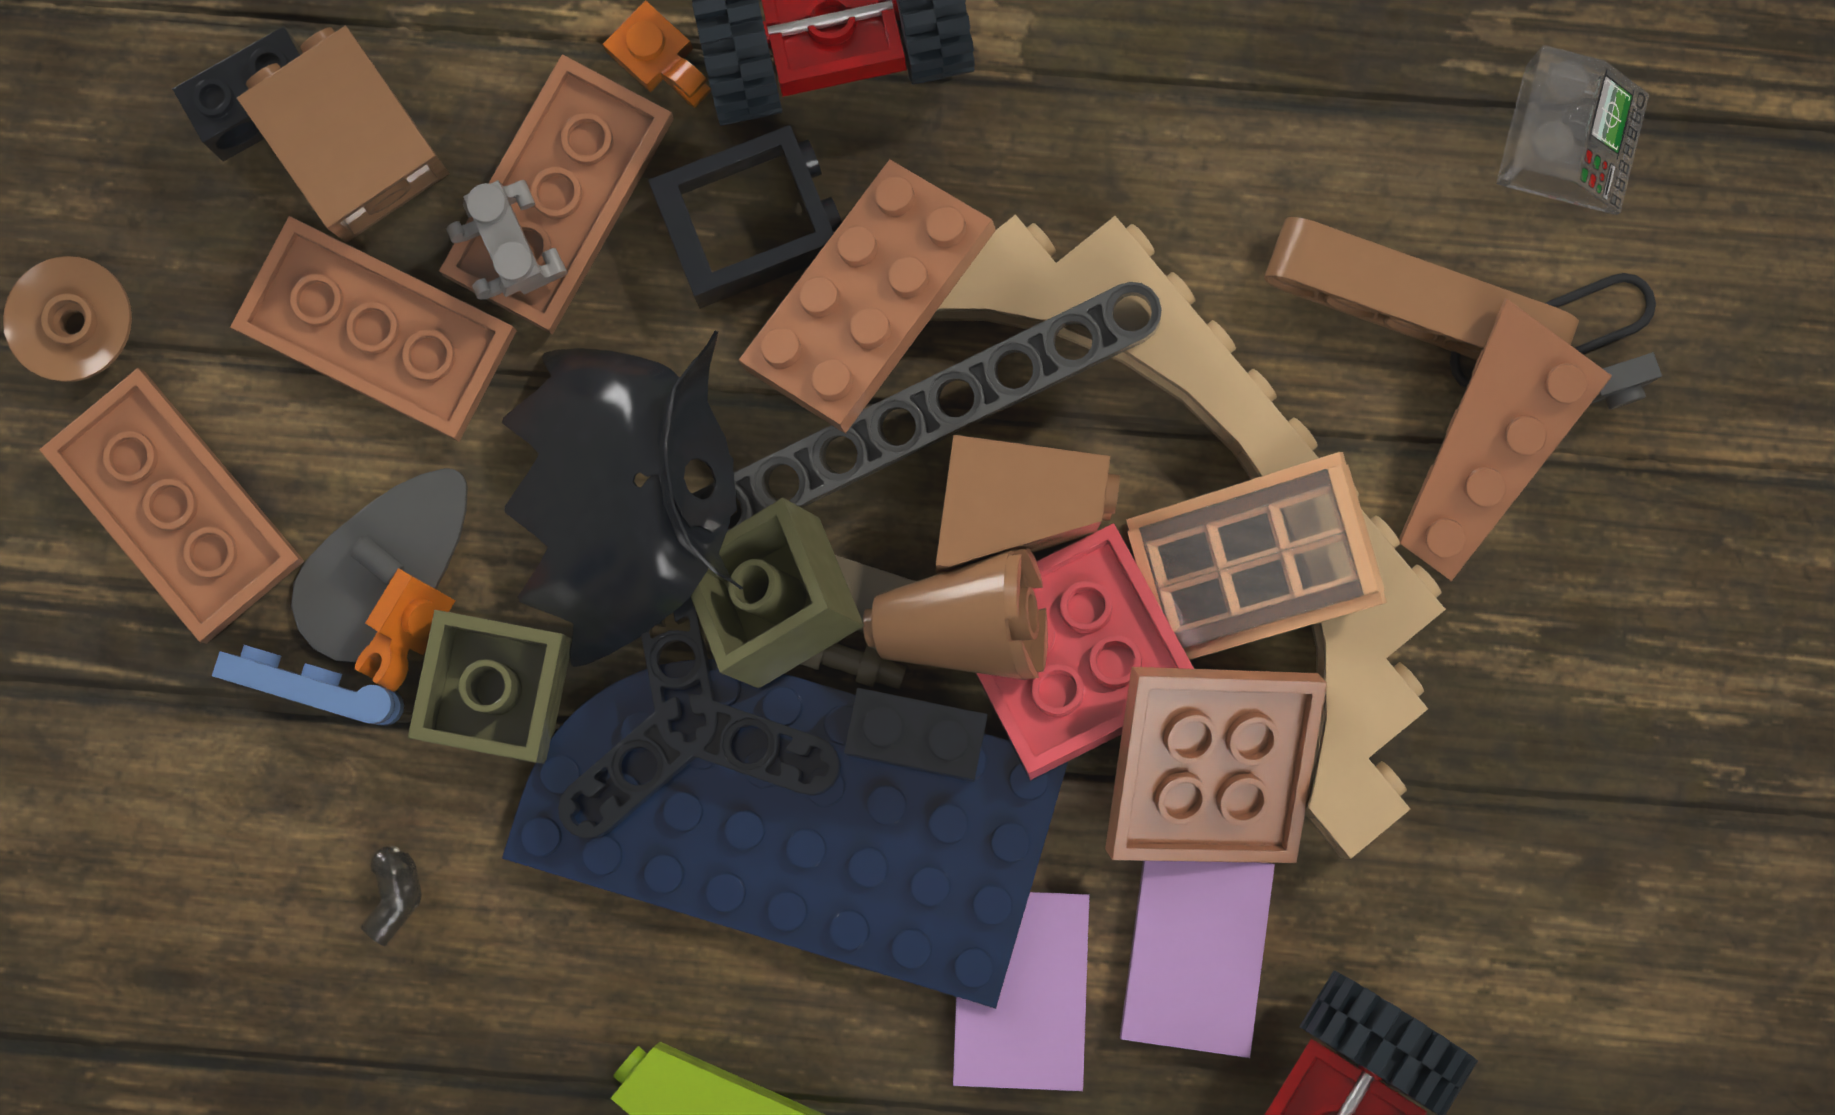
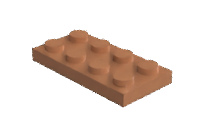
(581, 161)
(867, 295)
(374, 328)
(171, 505)

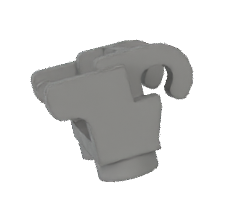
(505, 240)

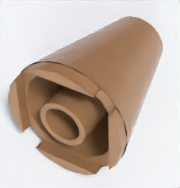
(966, 619)

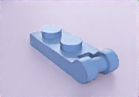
(313, 687)

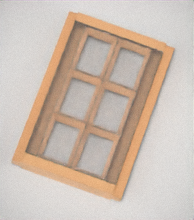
(1259, 557)

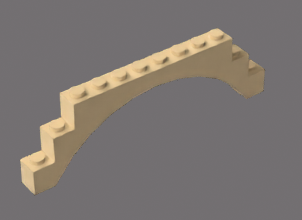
(1365, 696)

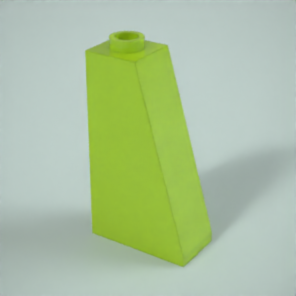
(681, 1084)

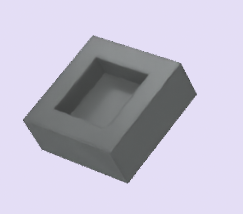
(1628, 381)

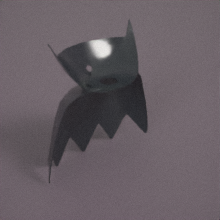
(617, 549)

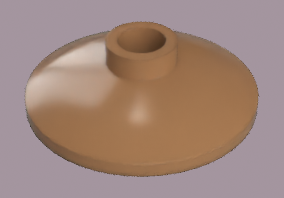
(45, 301)

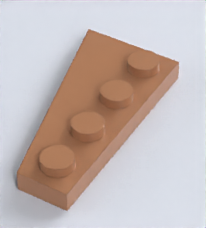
(1509, 422)

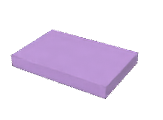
(1197, 955)
(1040, 1017)

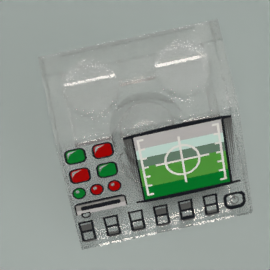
(1574, 131)

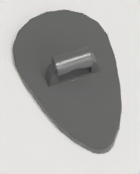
(344, 578)

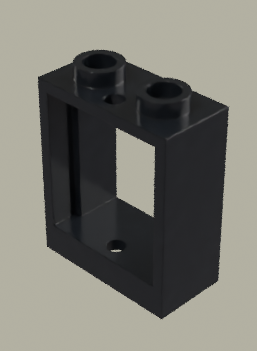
(715, 286)

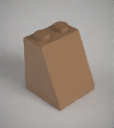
(341, 133)
(1020, 499)

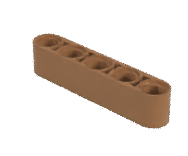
(1397, 289)

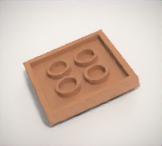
(1214, 765)

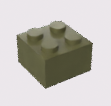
(789, 600)
(490, 687)

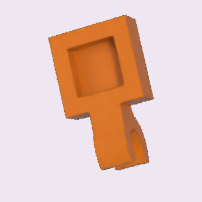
(656, 52)
(403, 623)

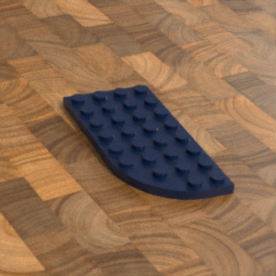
(876, 872)

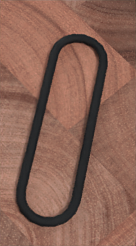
(1579, 293)

